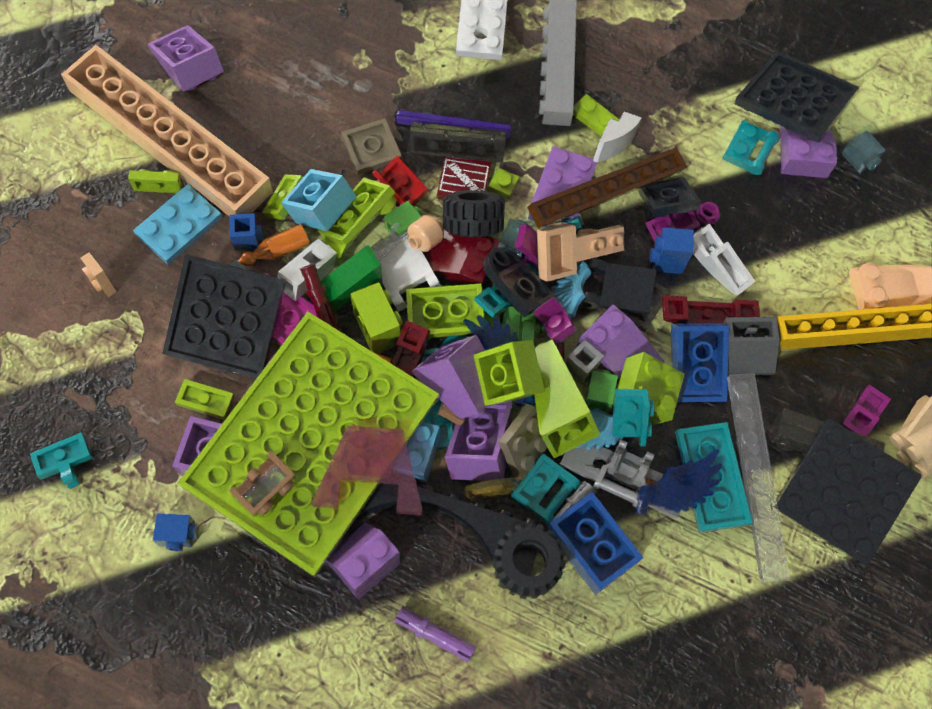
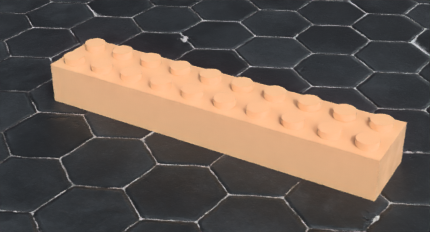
(167, 133)

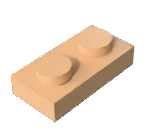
(96, 275)

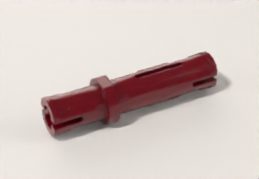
(317, 294)

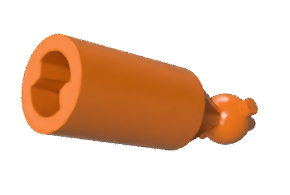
(277, 245)

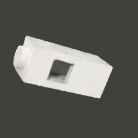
(317, 253)

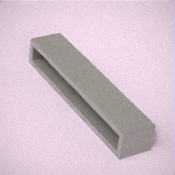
(559, 62)

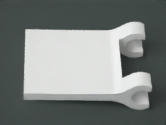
(404, 270)

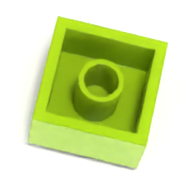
(376, 318)
(509, 372)
(660, 380)

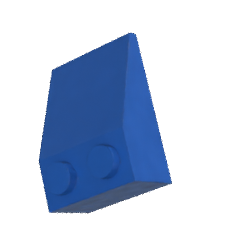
(702, 356)

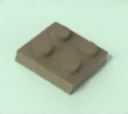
(370, 146)
(522, 443)

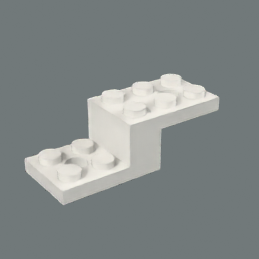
(481, 20)

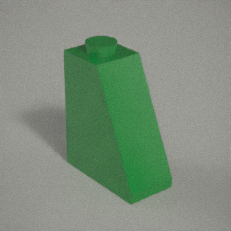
(353, 275)

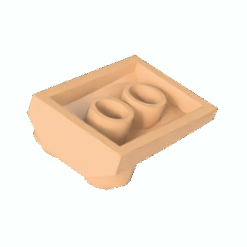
(891, 285)

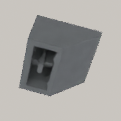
(752, 345)

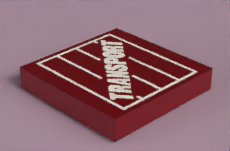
(463, 176)

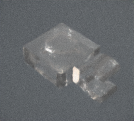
(384, 247)

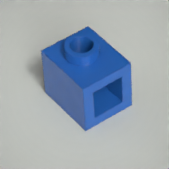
(245, 231)
(175, 531)

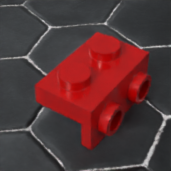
(402, 181)

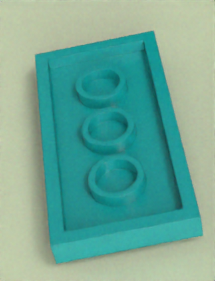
(729, 504)

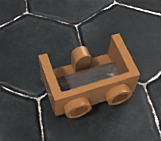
(264, 485)

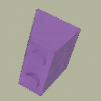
(454, 377)
(364, 559)

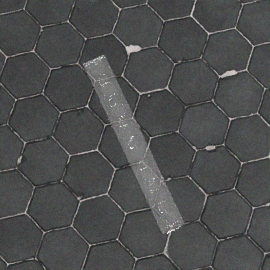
(758, 479)

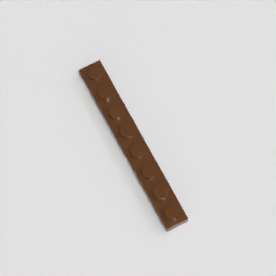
(606, 188)

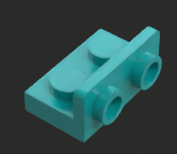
(632, 414)

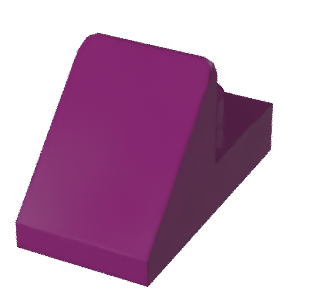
(555, 319)

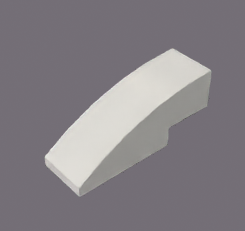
(617, 137)
(721, 260)

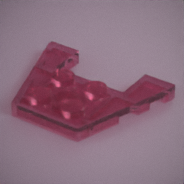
(373, 457)

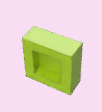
(503, 183)

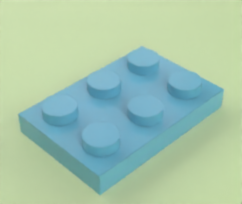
(177, 224)

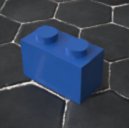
(672, 250)

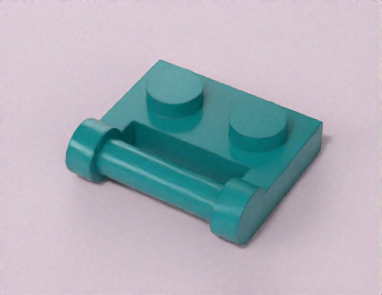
(744, 143)
(539, 482)

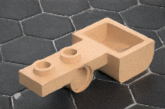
(561, 248)

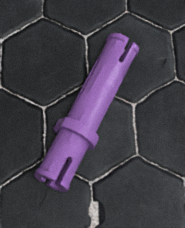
(434, 634)

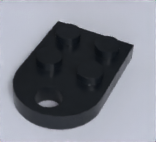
(516, 280)

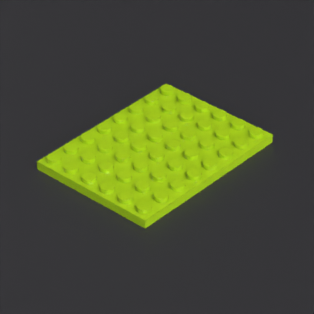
(300, 414)

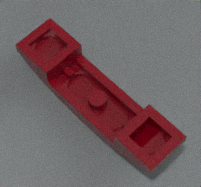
(680, 310)
(411, 347)

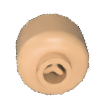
(425, 233)

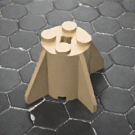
(915, 438)

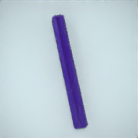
(408, 117)

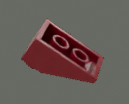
(460, 258)

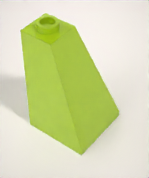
(561, 410)

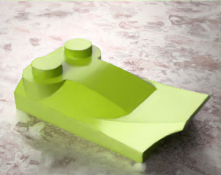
(370, 201)
(445, 309)

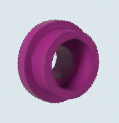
(710, 208)

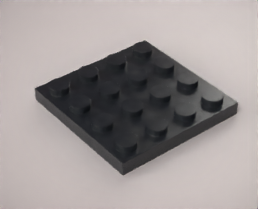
(797, 96)
(224, 316)
(847, 491)

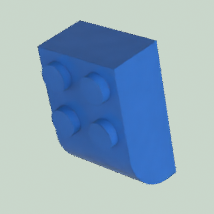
(594, 543)

